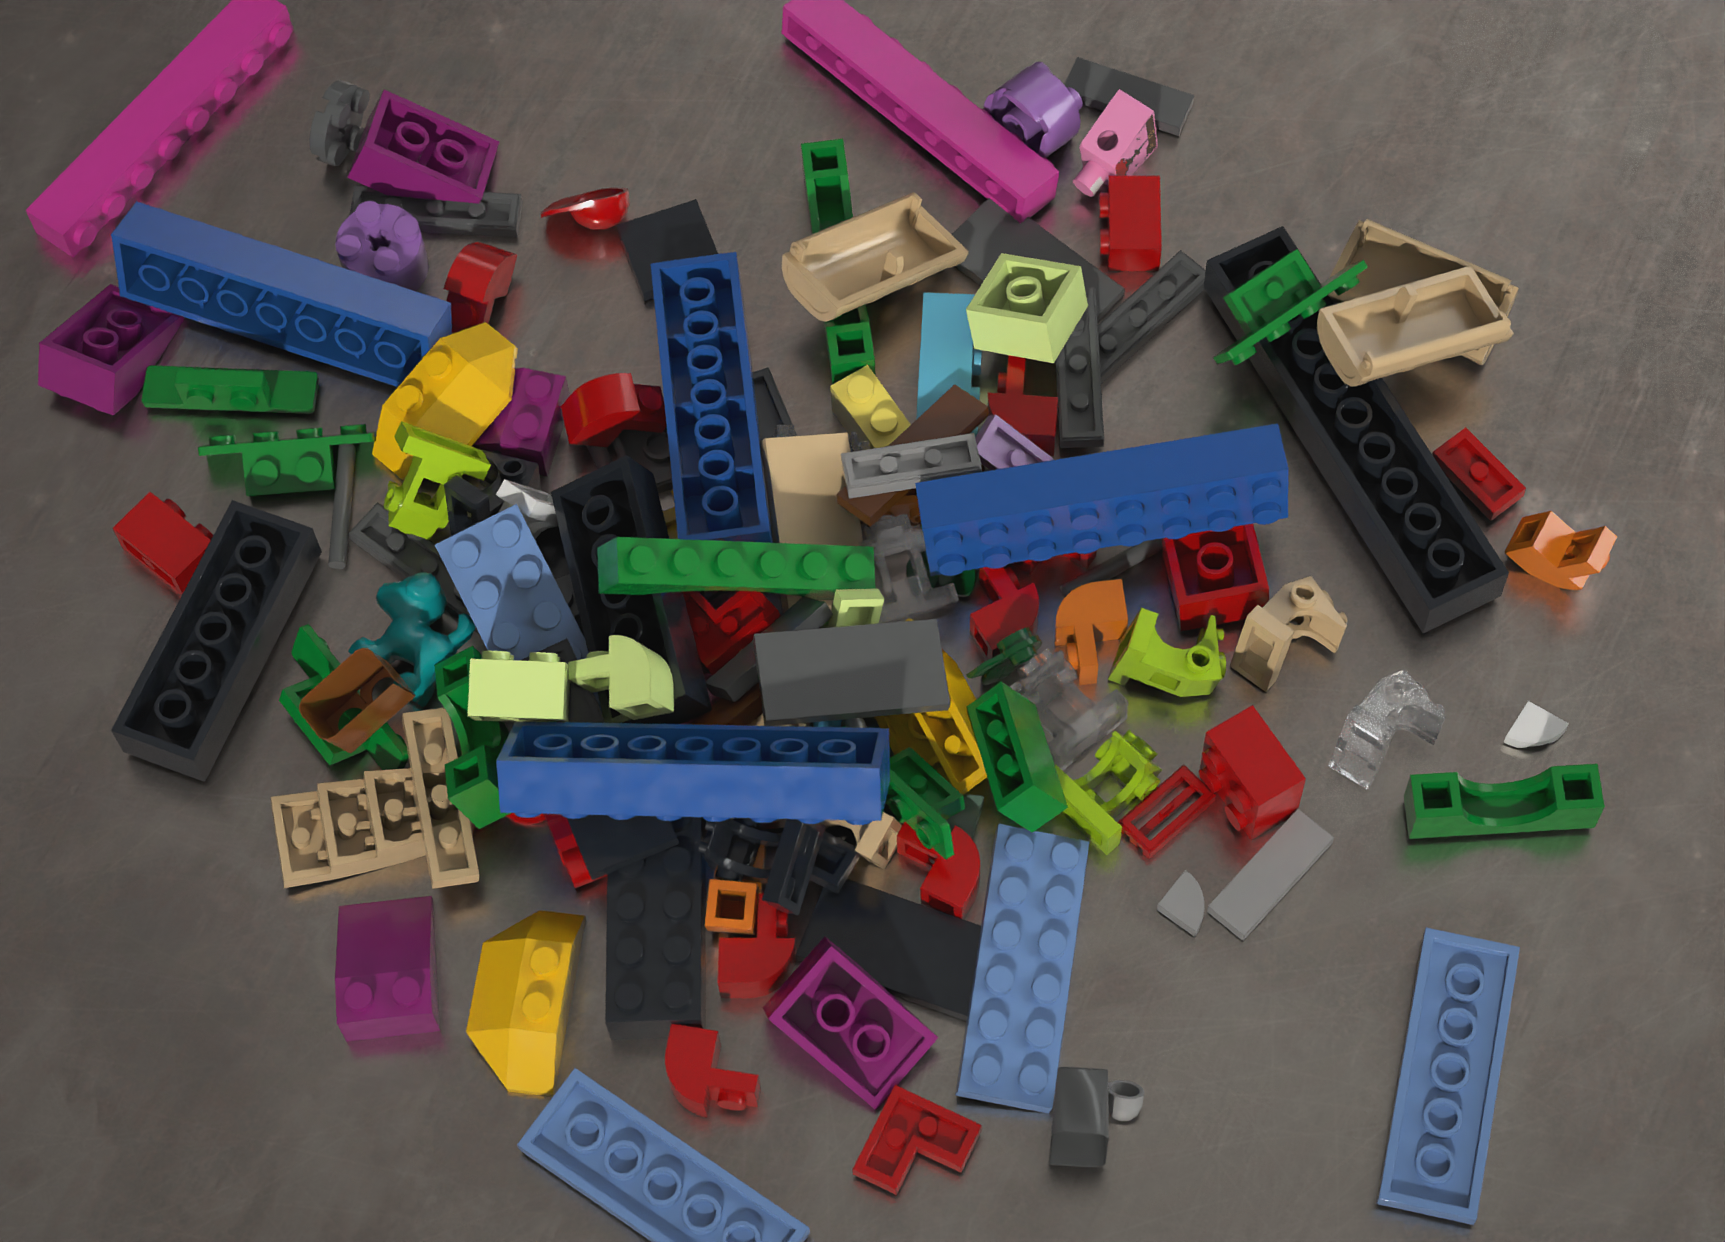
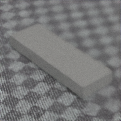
(905, 464)
(1270, 874)

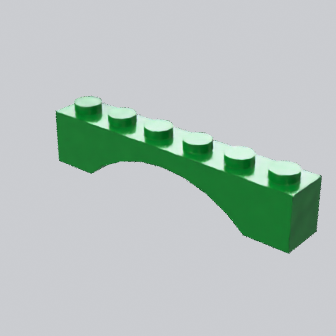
(829, 204)
(683, 565)

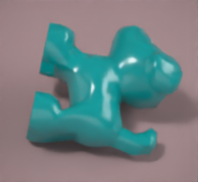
(413, 607)

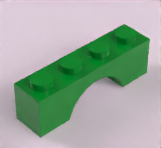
(473, 776)
(1548, 801)

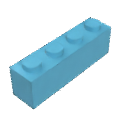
(946, 349)

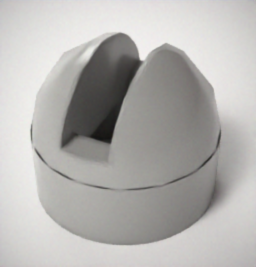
(1124, 1099)

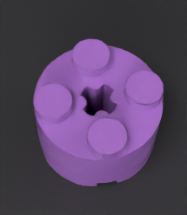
(1037, 109)
(383, 245)

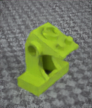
(436, 460)
(1174, 670)
(1132, 765)

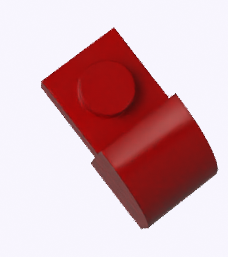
(475, 281)
(610, 404)
(1028, 414)
(1010, 609)
(952, 882)
(757, 964)
(694, 1075)

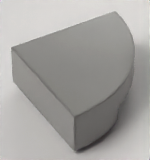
(1184, 903)

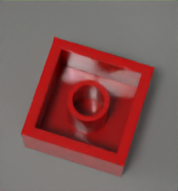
(1215, 575)
(1251, 773)

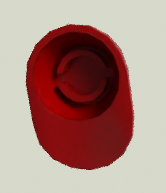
(594, 209)

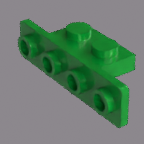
(1277, 296)
(230, 389)
(291, 463)
(318, 662)
(923, 800)

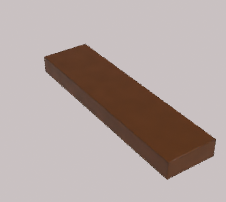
(949, 416)

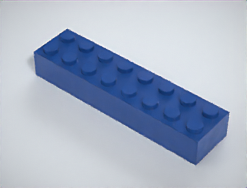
(275, 295)
(710, 400)
(1104, 500)
(694, 771)

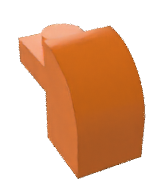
(1557, 553)
(1089, 616)
(734, 904)

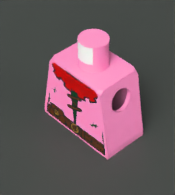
(1116, 143)

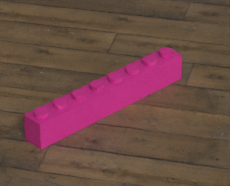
(922, 104)
(158, 123)

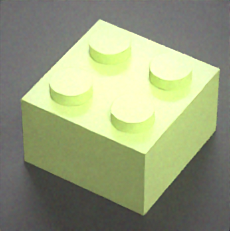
(1027, 307)
(518, 689)

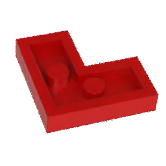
(729, 628)
(912, 1127)

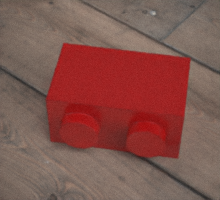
(1132, 223)
(163, 540)

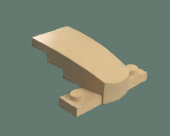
(381, 818)

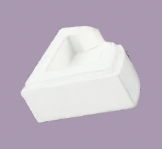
(1535, 728)

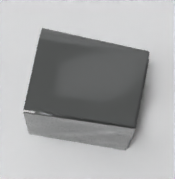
(1080, 1117)

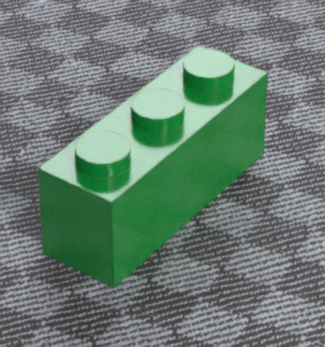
(1016, 757)

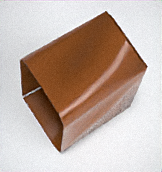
(338, 693)

